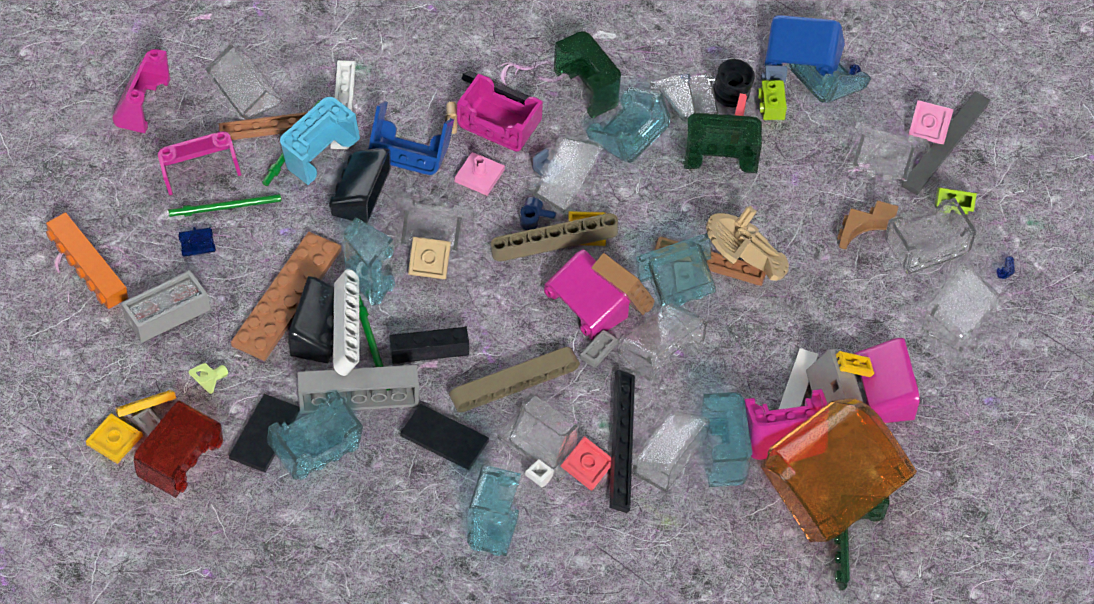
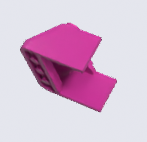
(195, 148)

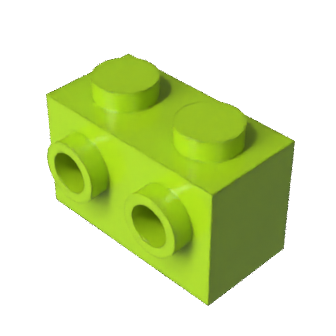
(772, 100)
(965, 199)

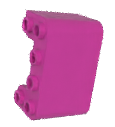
(497, 116)
(770, 426)

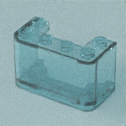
(729, 420)
(316, 438)
(489, 513)

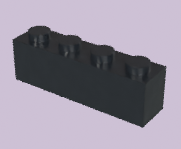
(429, 345)

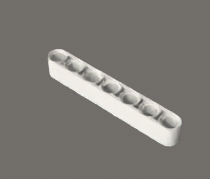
(346, 322)

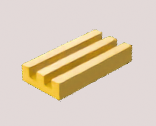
(855, 366)

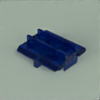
(197, 242)

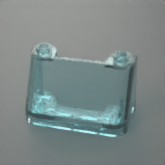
(830, 87)
(635, 127)

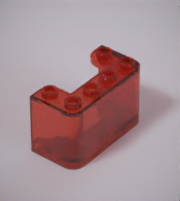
(176, 447)

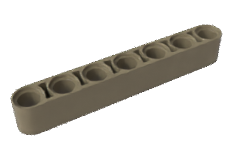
(554, 237)
(514, 379)

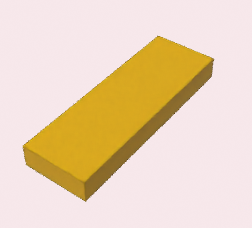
(145, 403)

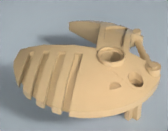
(739, 238)

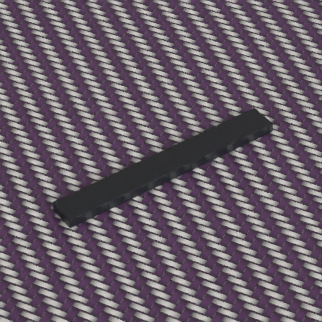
(622, 441)

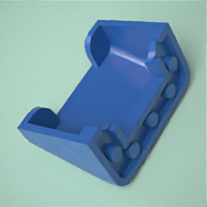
(805, 43)

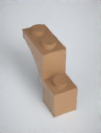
(860, 222)

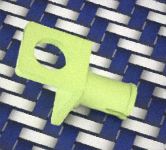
(208, 376)

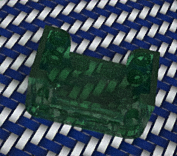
(584, 58)
(723, 137)

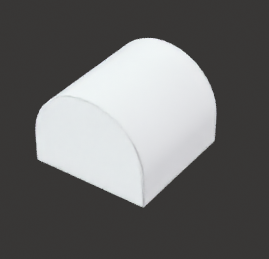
(539, 473)

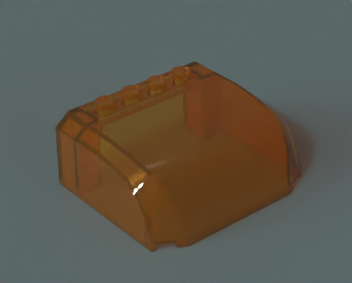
(836, 467)

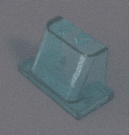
(678, 271)

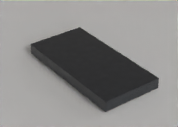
(444, 437)
(252, 444)

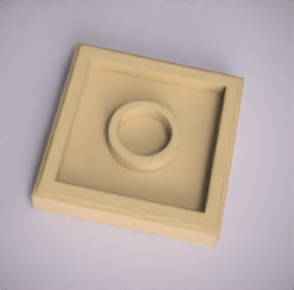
(429, 258)

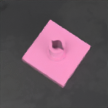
(931, 122)
(479, 173)

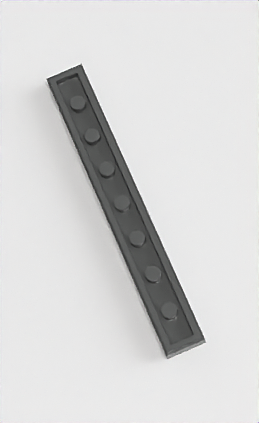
(938, 153)

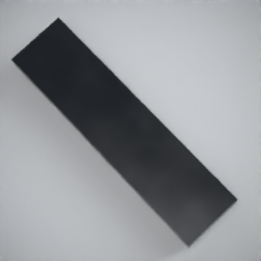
(498, 88)

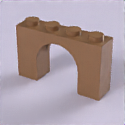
(625, 283)

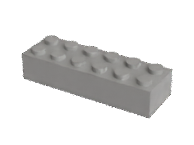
(361, 388)

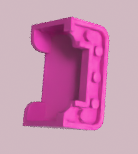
(148, 75)
(588, 295)
(893, 387)

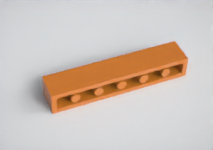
(86, 260)

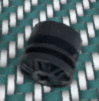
(732, 79)

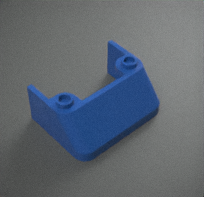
(406, 153)

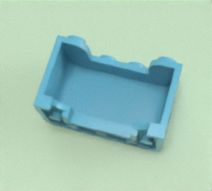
(314, 132)

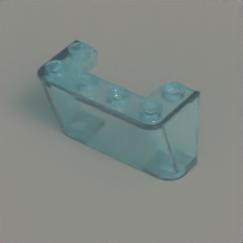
(364, 254)

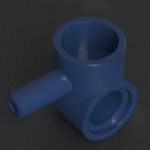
(531, 212)

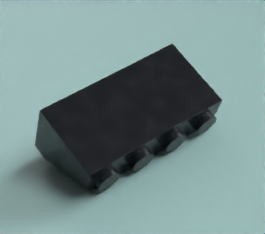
(361, 184)
(313, 324)

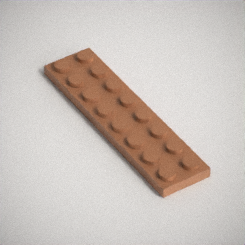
(279, 303)

